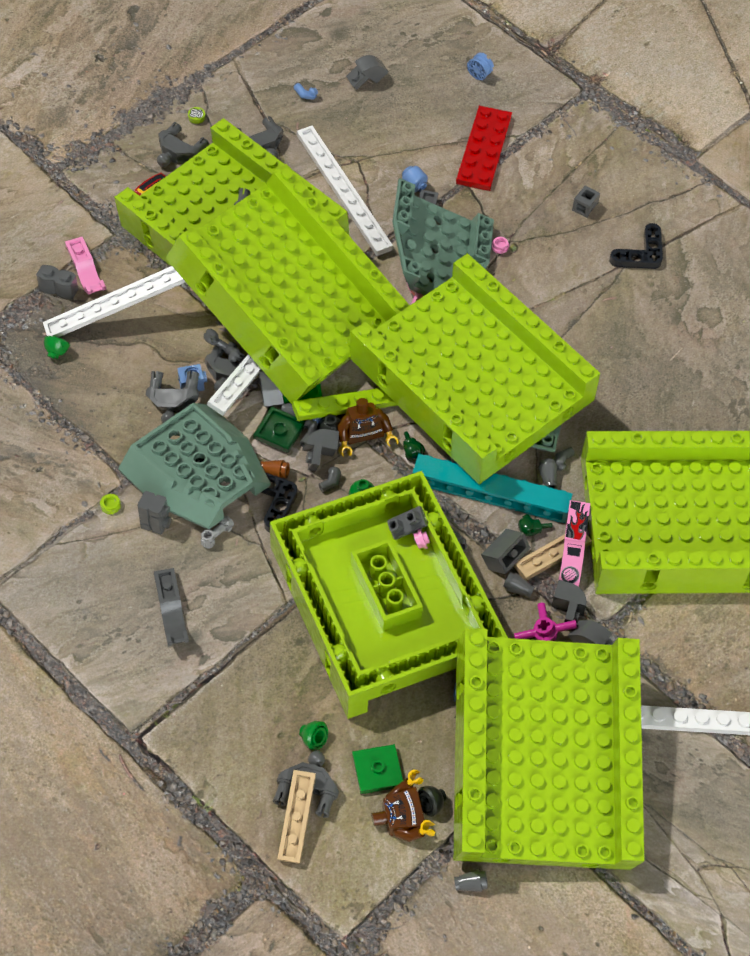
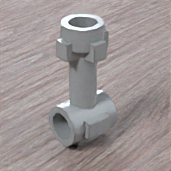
(208, 536)

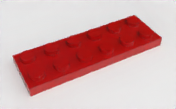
(484, 148)

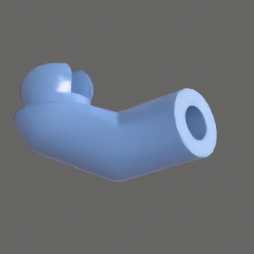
(305, 94)

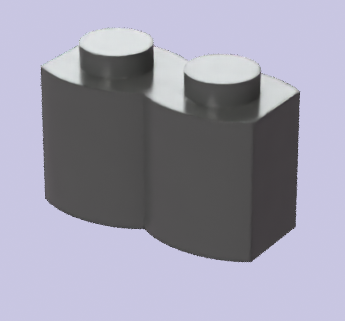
(57, 282)

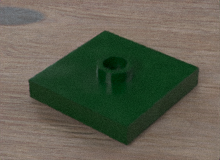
(279, 430)

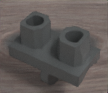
(407, 523)

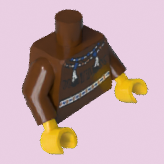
(363, 424)
(403, 811)

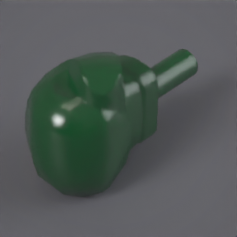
(412, 447)
(531, 526)

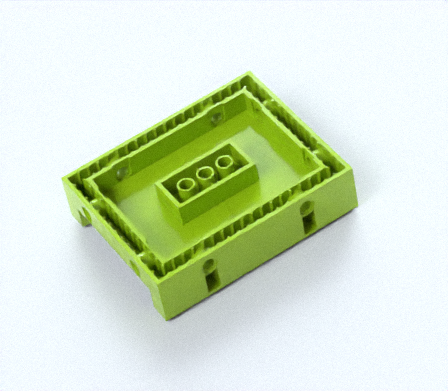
(204, 190)
(285, 282)
(476, 369)
(668, 511)
(375, 602)
(548, 752)

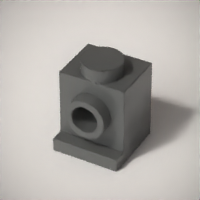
(585, 201)

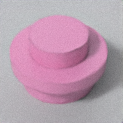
(500, 245)
(421, 539)

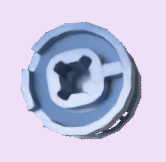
(480, 66)

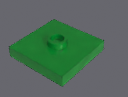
(377, 768)

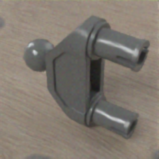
(269, 138)
(175, 149)
(219, 367)
(172, 400)
(323, 786)

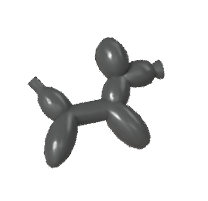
(230, 349)

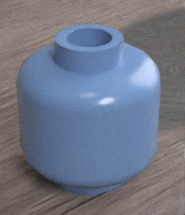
(416, 176)

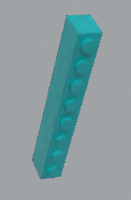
(496, 490)

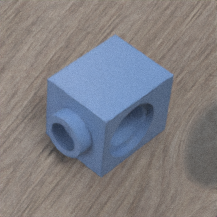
(182, 376)

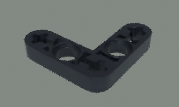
(645, 255)
(278, 493)

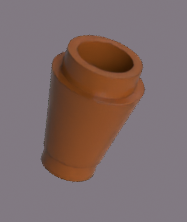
(277, 468)

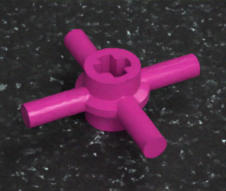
(545, 628)

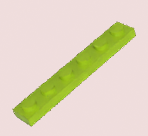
(337, 404)

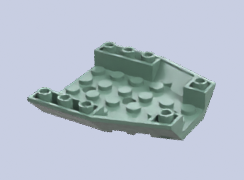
(451, 239)
(189, 486)

